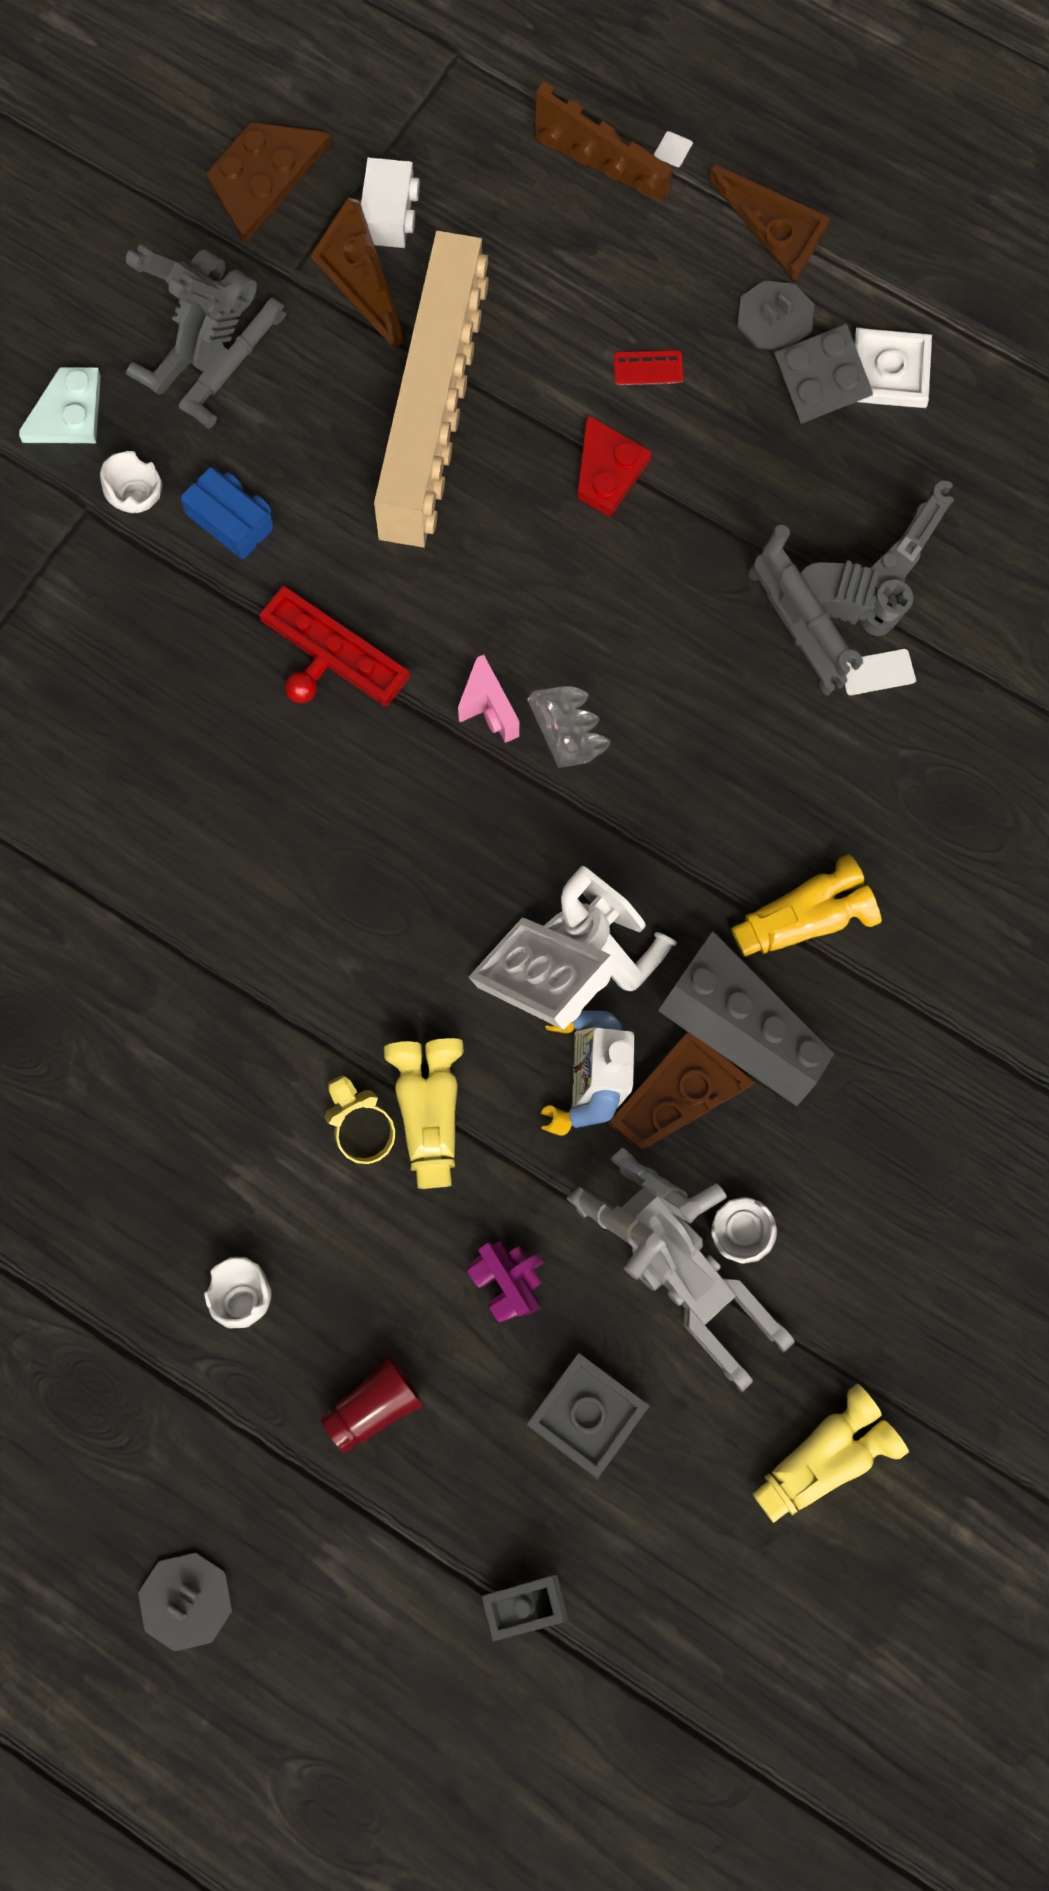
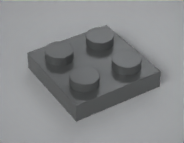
(823, 373)
(587, 1416)

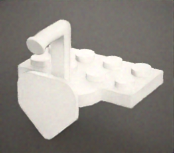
(570, 958)

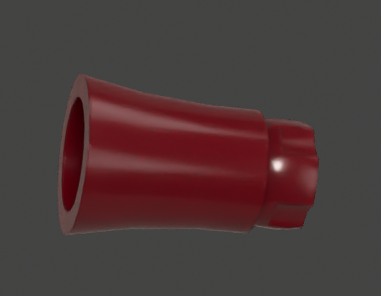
(371, 1406)

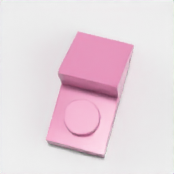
(486, 695)

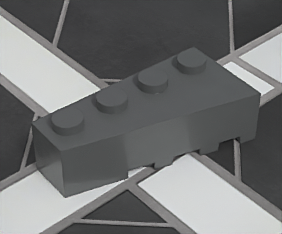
(746, 1022)

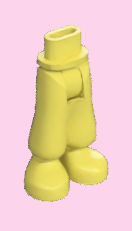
(428, 1106)
(829, 1457)

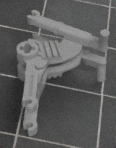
(670, 1255)

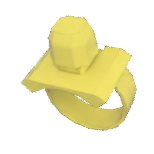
(343, 1092)

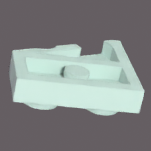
(66, 409)

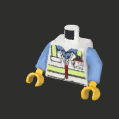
(600, 1071)

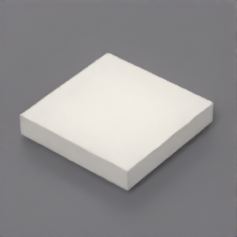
(895, 366)

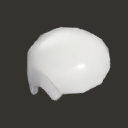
(130, 482)
(744, 1230)
(238, 1292)

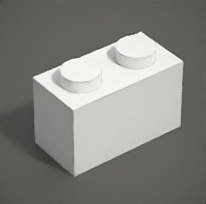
(388, 200)

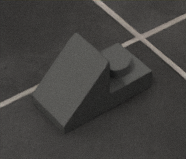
(525, 1608)

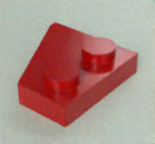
(609, 466)

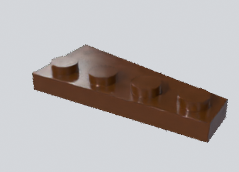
(568, 131)

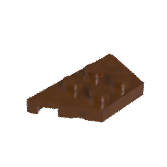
(262, 171)

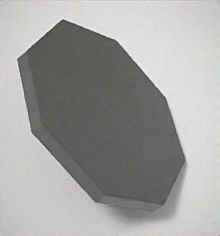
(775, 315)
(185, 1602)

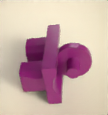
(498, 1264)

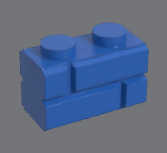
(228, 512)

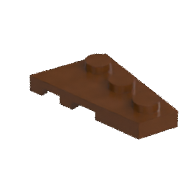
(677, 1092)

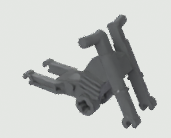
(204, 323)
(844, 591)

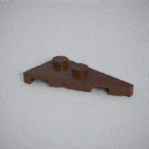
(782, 225)
(353, 265)

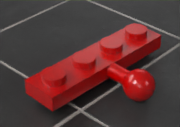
(332, 648)

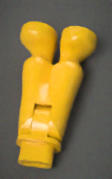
(809, 911)

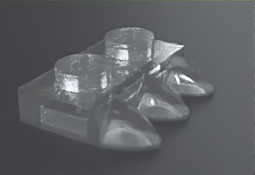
(567, 727)

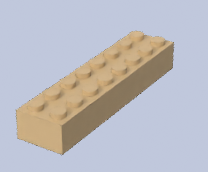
(431, 389)

